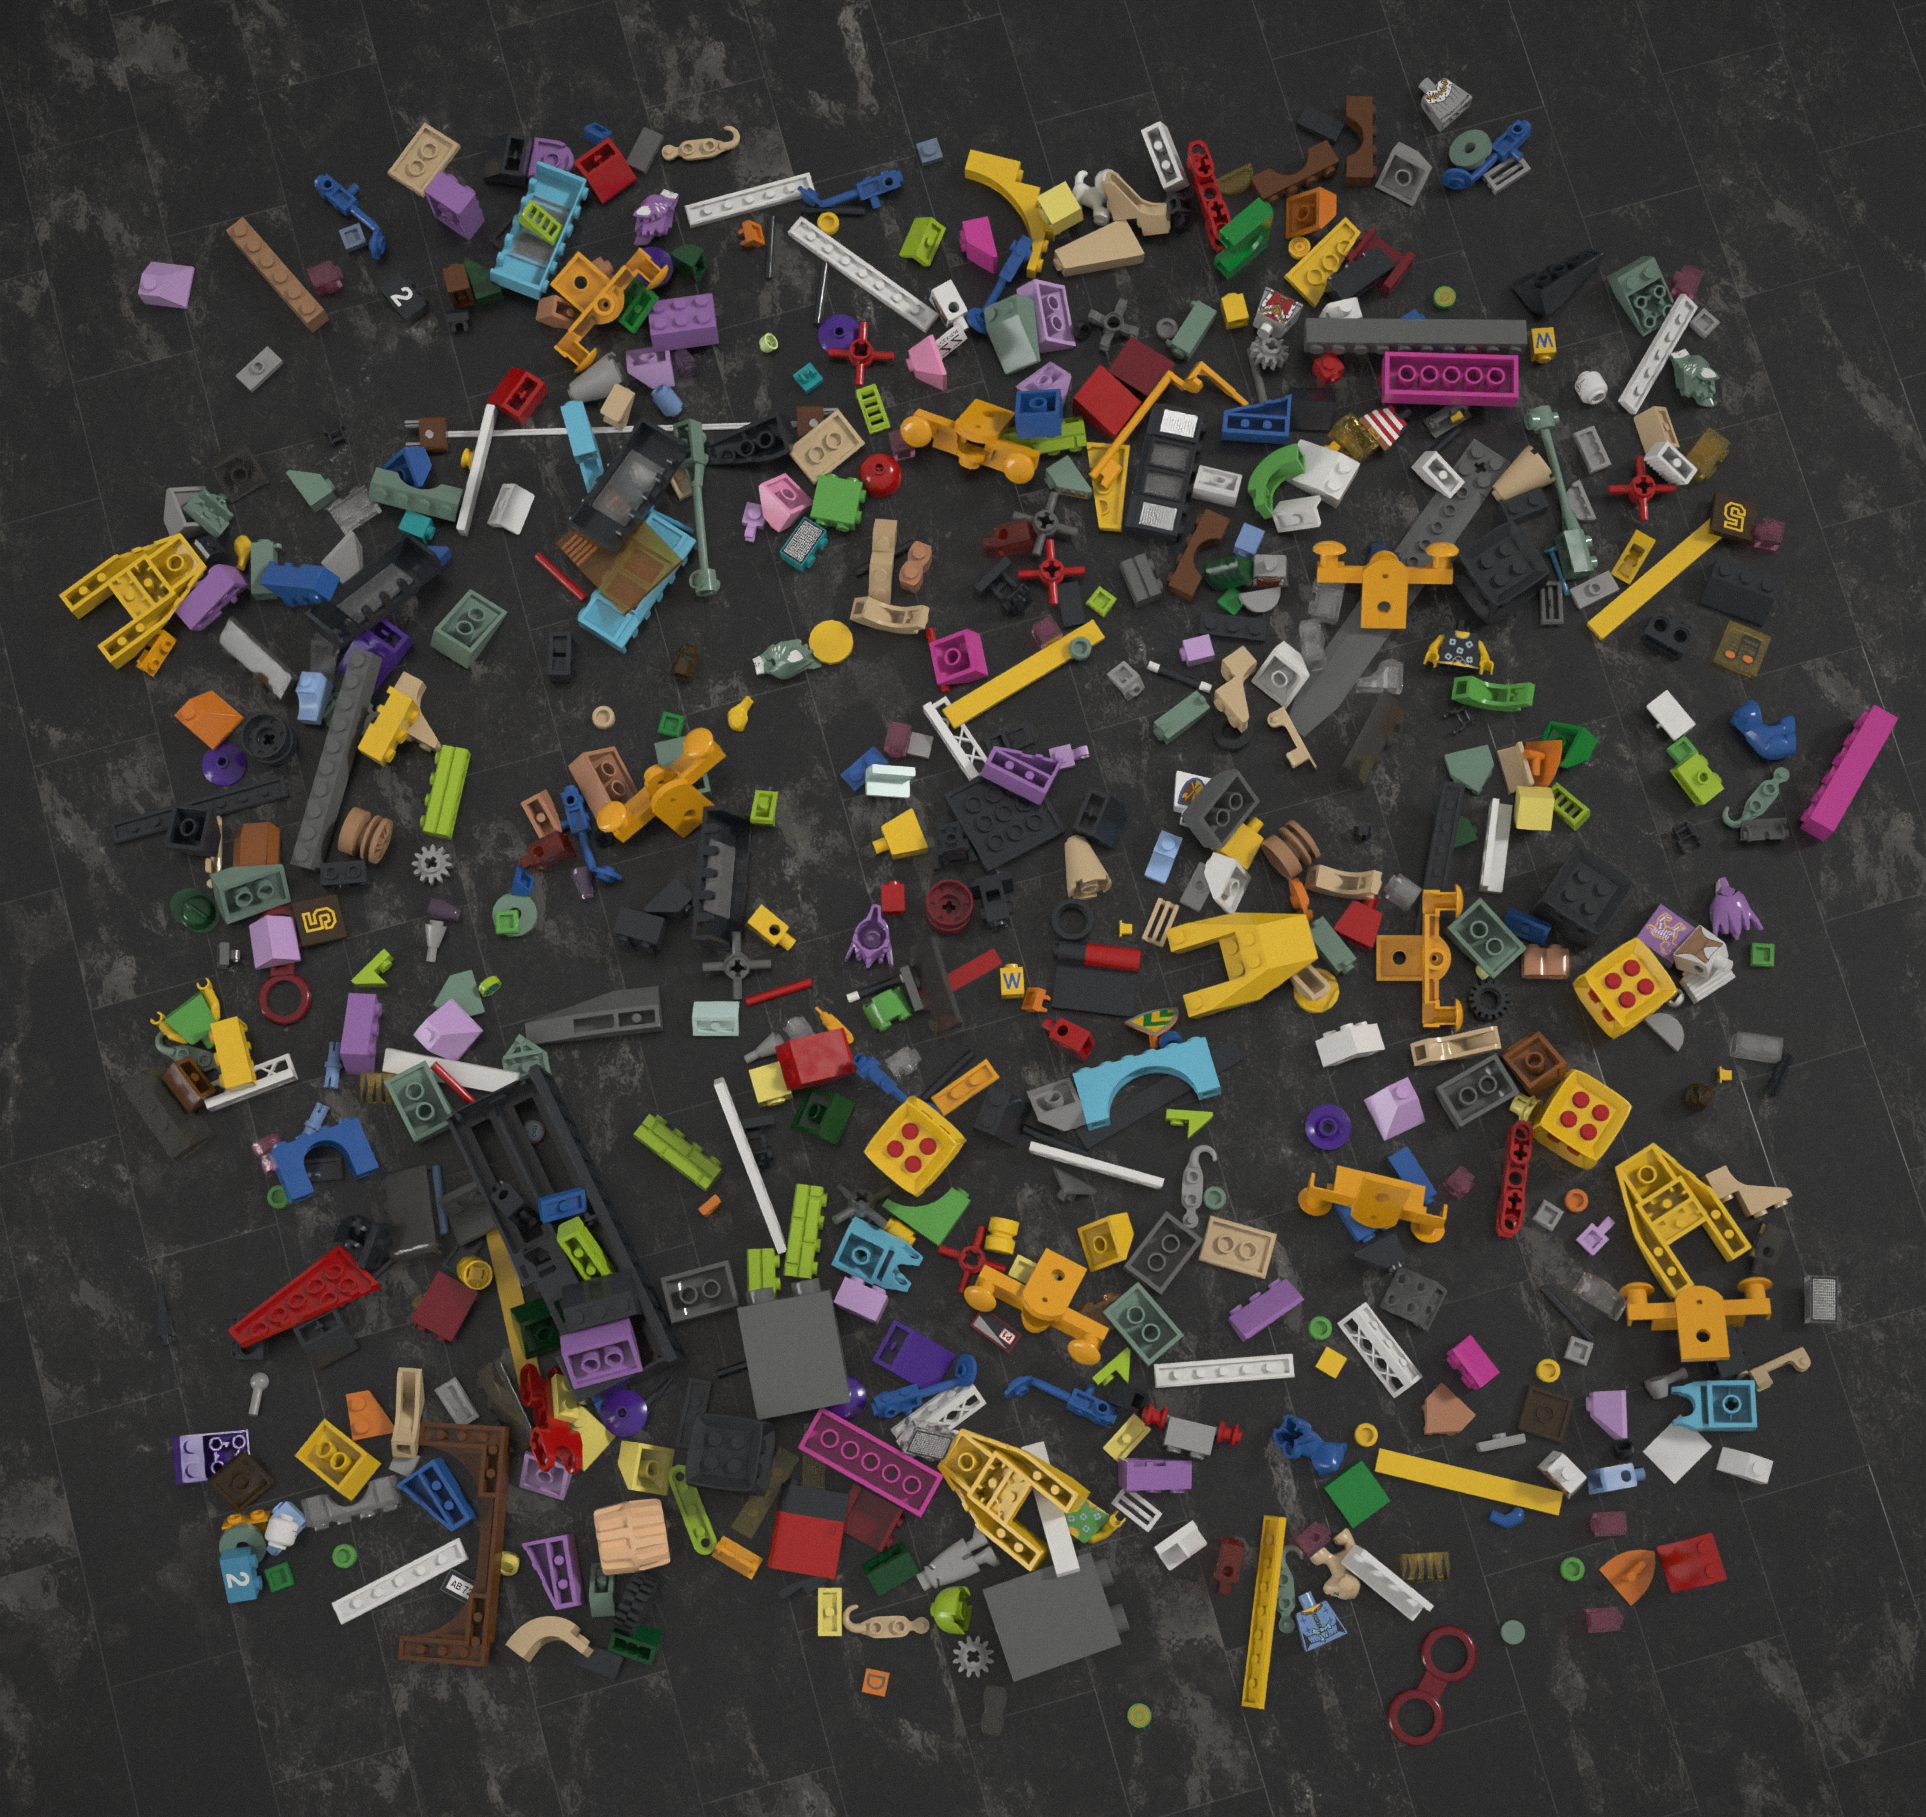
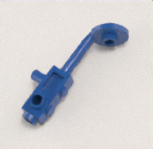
(1502, 149)
(865, 189)
(346, 202)
(1019, 251)
(579, 824)
(870, 1069)
(904, 1399)
(1079, 1402)

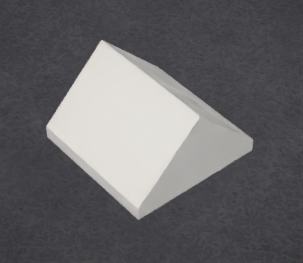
(1216, 486)

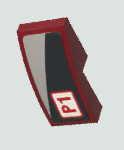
(995, 1330)

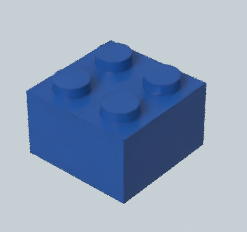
(1039, 413)

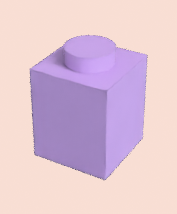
(1197, 650)

